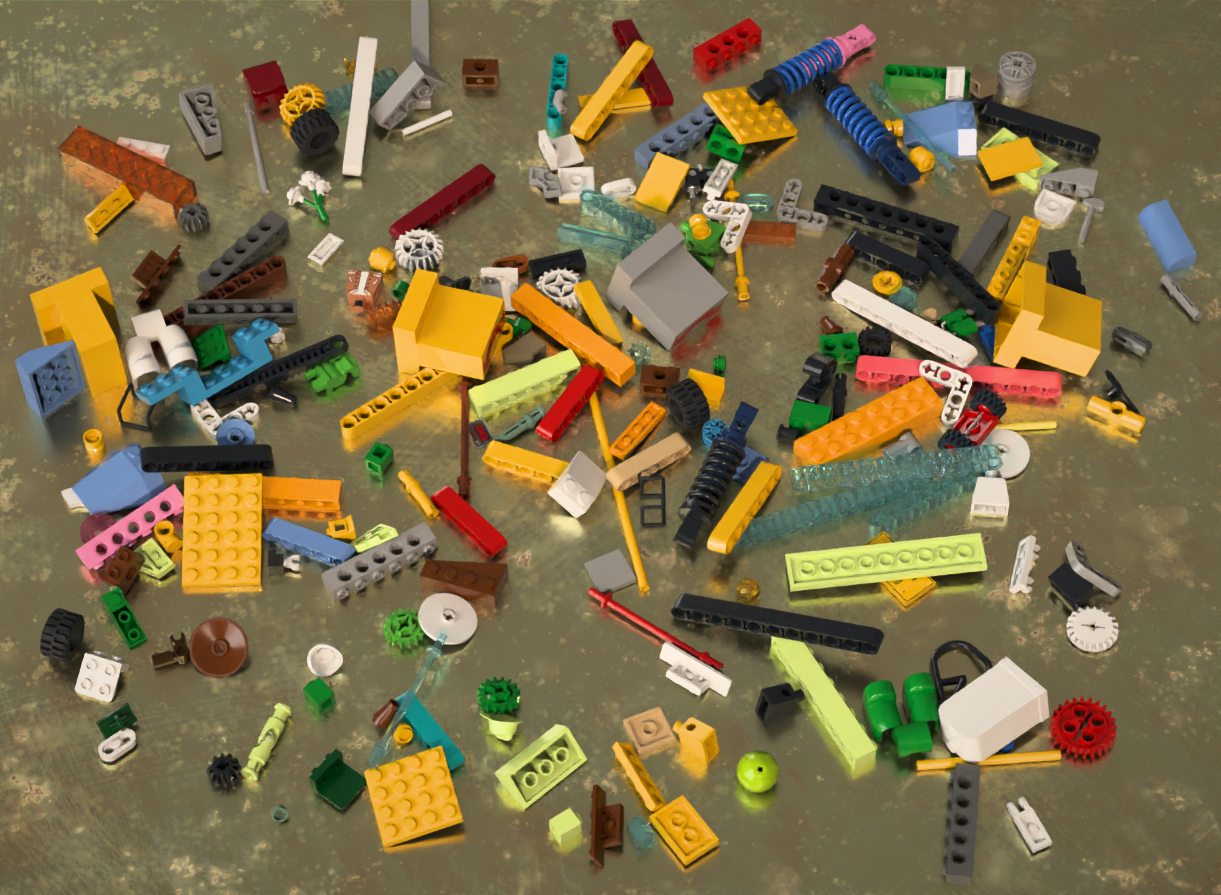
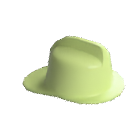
(501, 725)

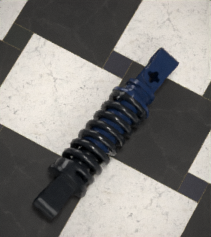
(714, 476)

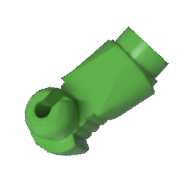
(705, 261)

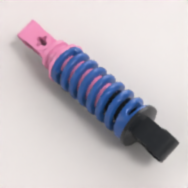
(810, 64)

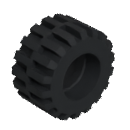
(314, 132)
(688, 404)
(62, 635)

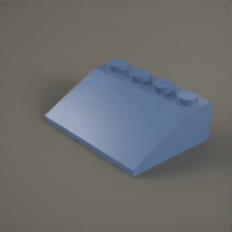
(50, 376)

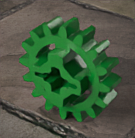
(500, 695)

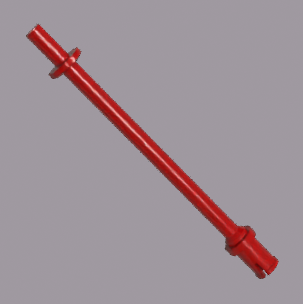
(606, 600)

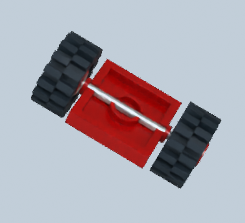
(974, 424)

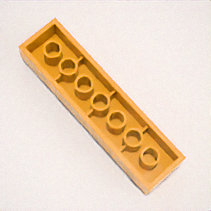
(871, 425)

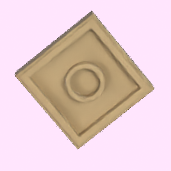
(649, 731)

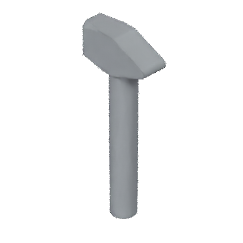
(1093, 205)

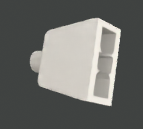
(990, 495)

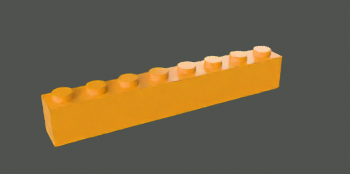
(573, 334)
(298, 492)

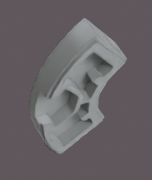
(547, 181)

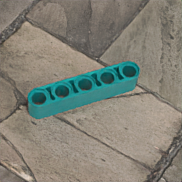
(558, 81)
(430, 732)

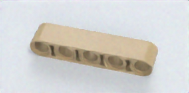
(648, 461)

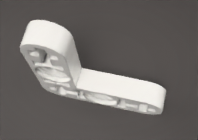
(734, 219)
(951, 383)
(214, 424)

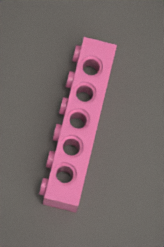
(88, 552)

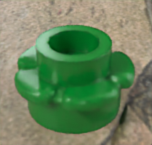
(719, 363)

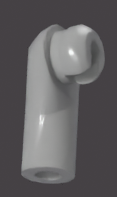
(558, 101)

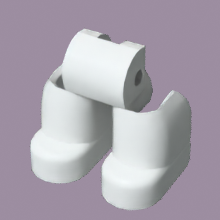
(172, 339)

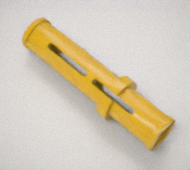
(413, 487)

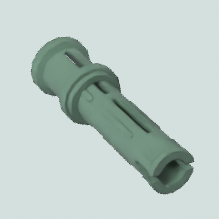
(527, 421)

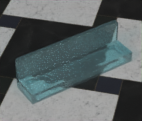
(591, 238)

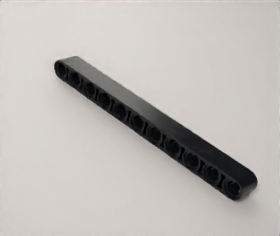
(778, 623)

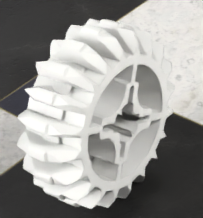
(418, 244)
(551, 282)

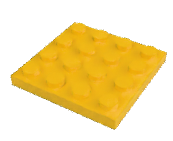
(746, 118)
(413, 796)

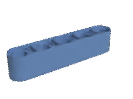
(308, 542)

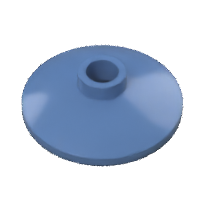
(235, 428)

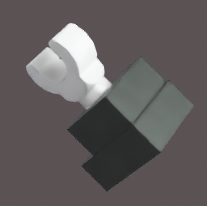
(277, 563)

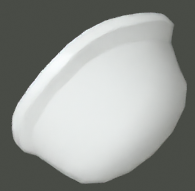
(324, 659)

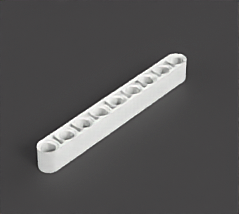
(360, 106)
(904, 324)

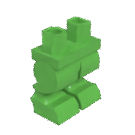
(333, 373)

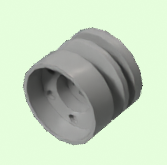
(1016, 74)

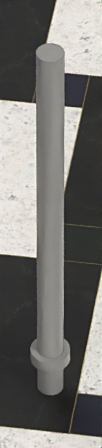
(249, 113)

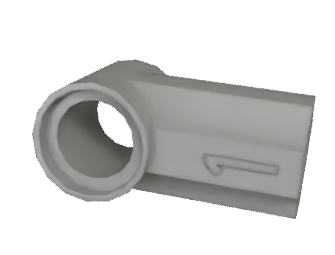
(906, 445)

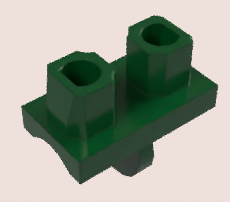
(116, 721)

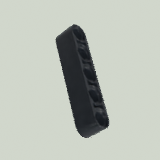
(888, 258)

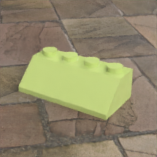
(541, 765)

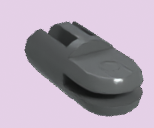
(1132, 341)

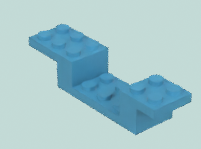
(197, 388)

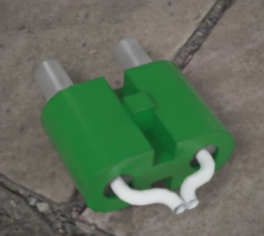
(959, 323)

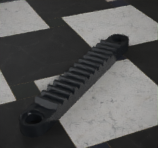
(281, 370)

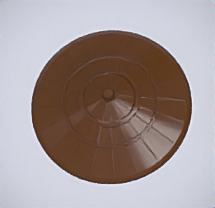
(218, 647)

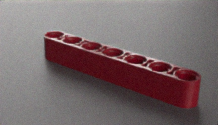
(650, 77)
(444, 201)

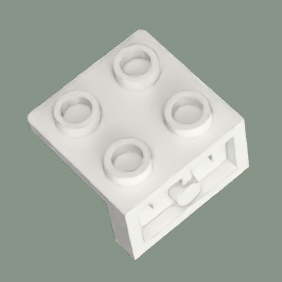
(559, 151)

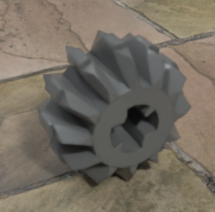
(193, 217)

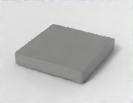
(610, 572)

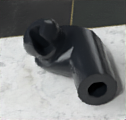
(978, 103)

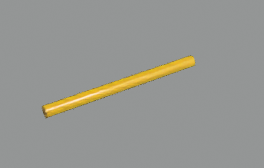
(994, 759)

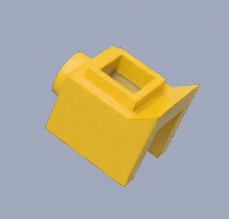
(342, 530)

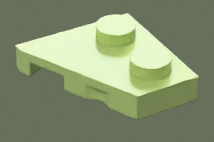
(374, 537)

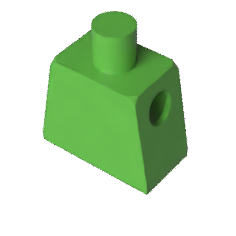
(705, 246)

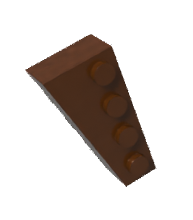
(469, 580)

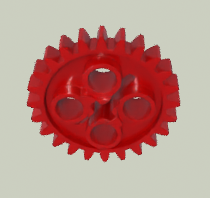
(1100, 736)

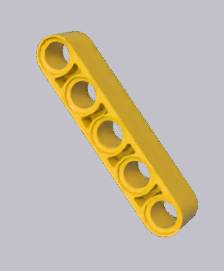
(523, 462)

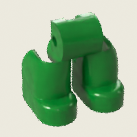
(920, 705)

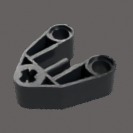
(821, 371)

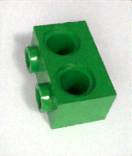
(725, 144)
(842, 346)

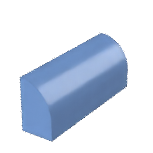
(1167, 236)

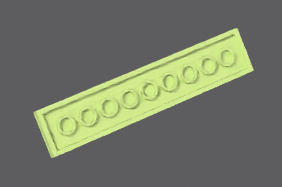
(885, 562)

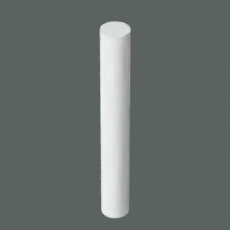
(427, 122)

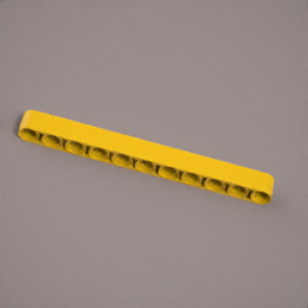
(406, 393)

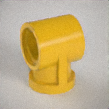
(170, 542)

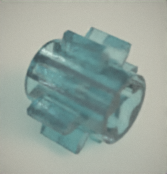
(643, 353)

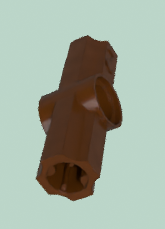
(834, 268)

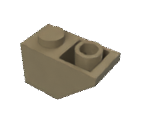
(982, 82)
(525, 351)

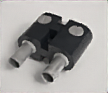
(696, 180)

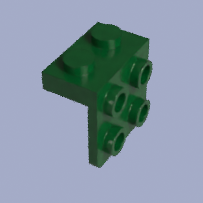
(336, 780)

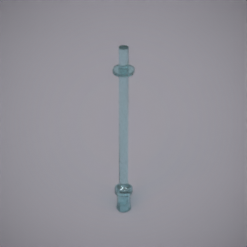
(883, 95)
(381, 748)

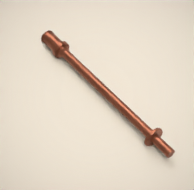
(464, 480)

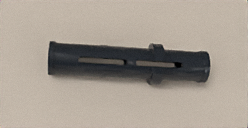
(839, 393)

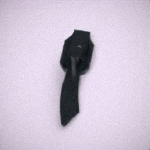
(1116, 387)

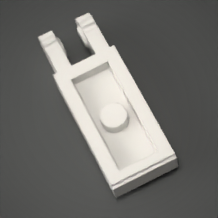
(1029, 825)

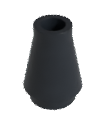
(282, 396)

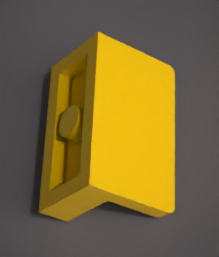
(711, 385)

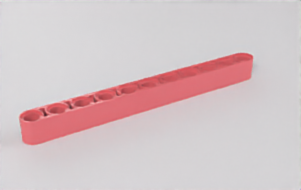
(983, 377)

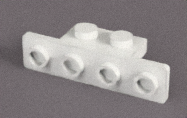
(692, 672)

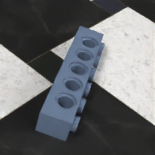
(677, 135)

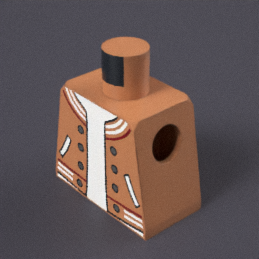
(363, 289)

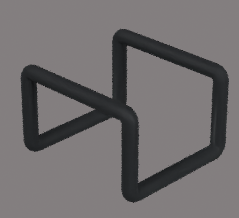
(130, 387)
(663, 501)

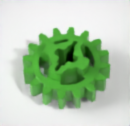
(404, 628)

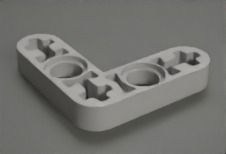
(790, 209)
(1080, 564)

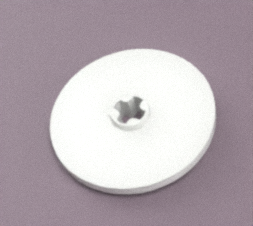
(1014, 449)
(437, 608)

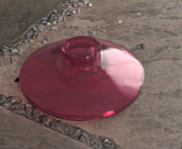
(92, 524)

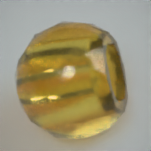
(748, 590)

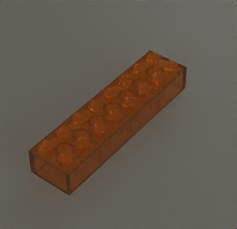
(120, 166)

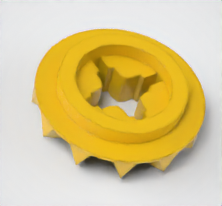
(884, 277)

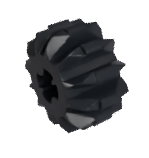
(229, 765)

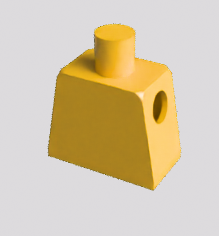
(698, 739)

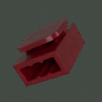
(265, 85)

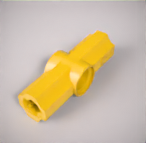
(1122, 417)

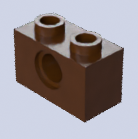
(480, 72)
(650, 378)
(123, 569)

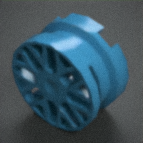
(712, 430)

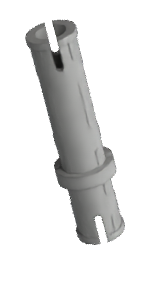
(1176, 291)

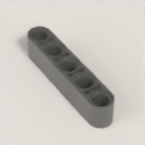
(984, 241)

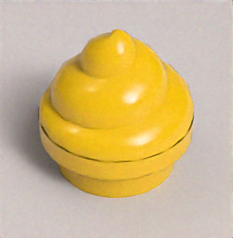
(403, 733)

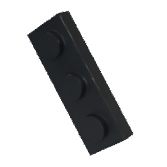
(571, 260)

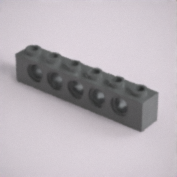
(244, 252)
(239, 311)
(968, 776)

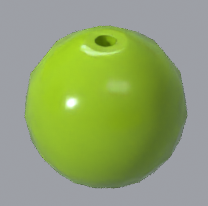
(757, 771)

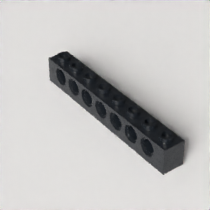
(883, 217)

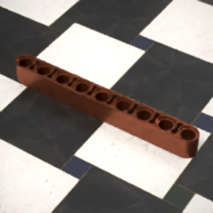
(240, 287)

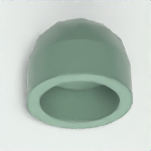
(274, 814)

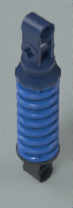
(865, 128)

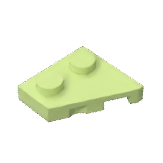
(156, 561)

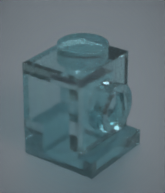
(641, 833)

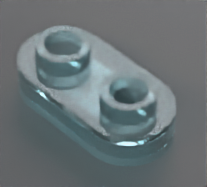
(757, 202)

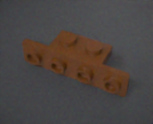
(150, 269)
(606, 825)

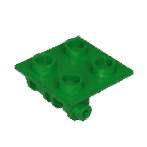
(211, 347)

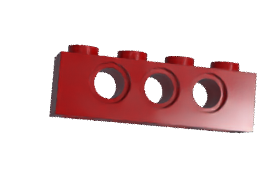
(727, 45)

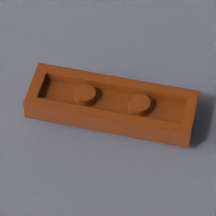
(770, 231)

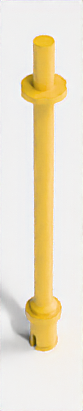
(741, 281)

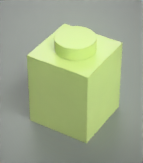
(566, 826)

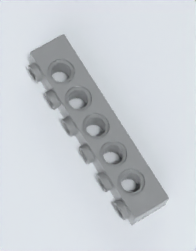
(384, 553)

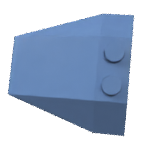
(947, 125)
(118, 482)

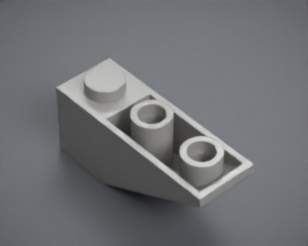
(1072, 181)

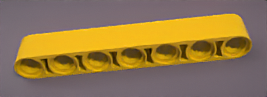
(612, 90)
(744, 507)

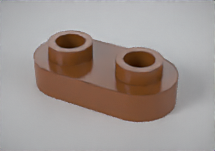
(513, 262)

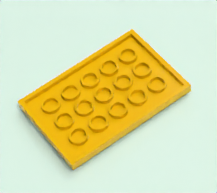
(222, 530)

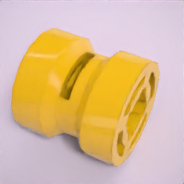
(897, 126)
(699, 226)
(94, 441)

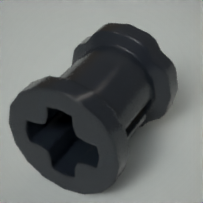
(787, 434)

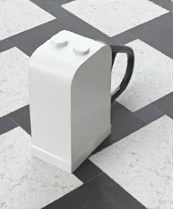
(989, 709)

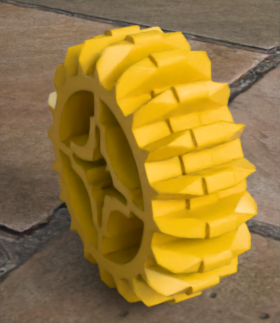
(298, 101)

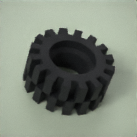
(878, 335)

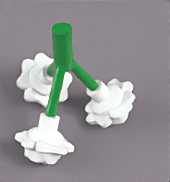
(314, 184)

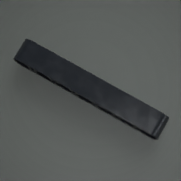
(1039, 128)
(958, 280)
(206, 458)

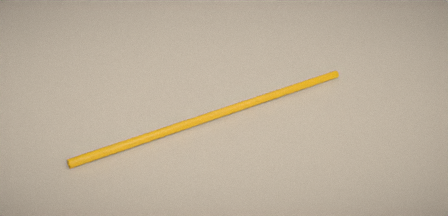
(619, 496)

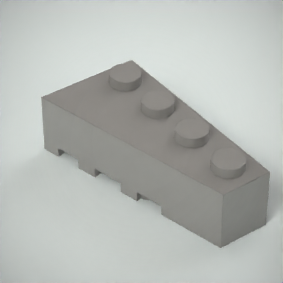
(406, 94)
(201, 115)

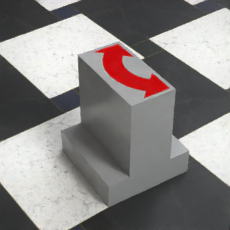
(666, 288)

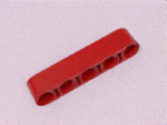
(570, 403)
(469, 521)

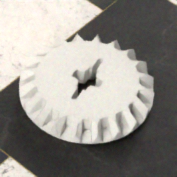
(1080, 633)

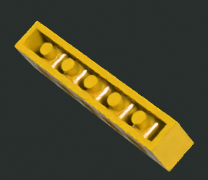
(1014, 257)

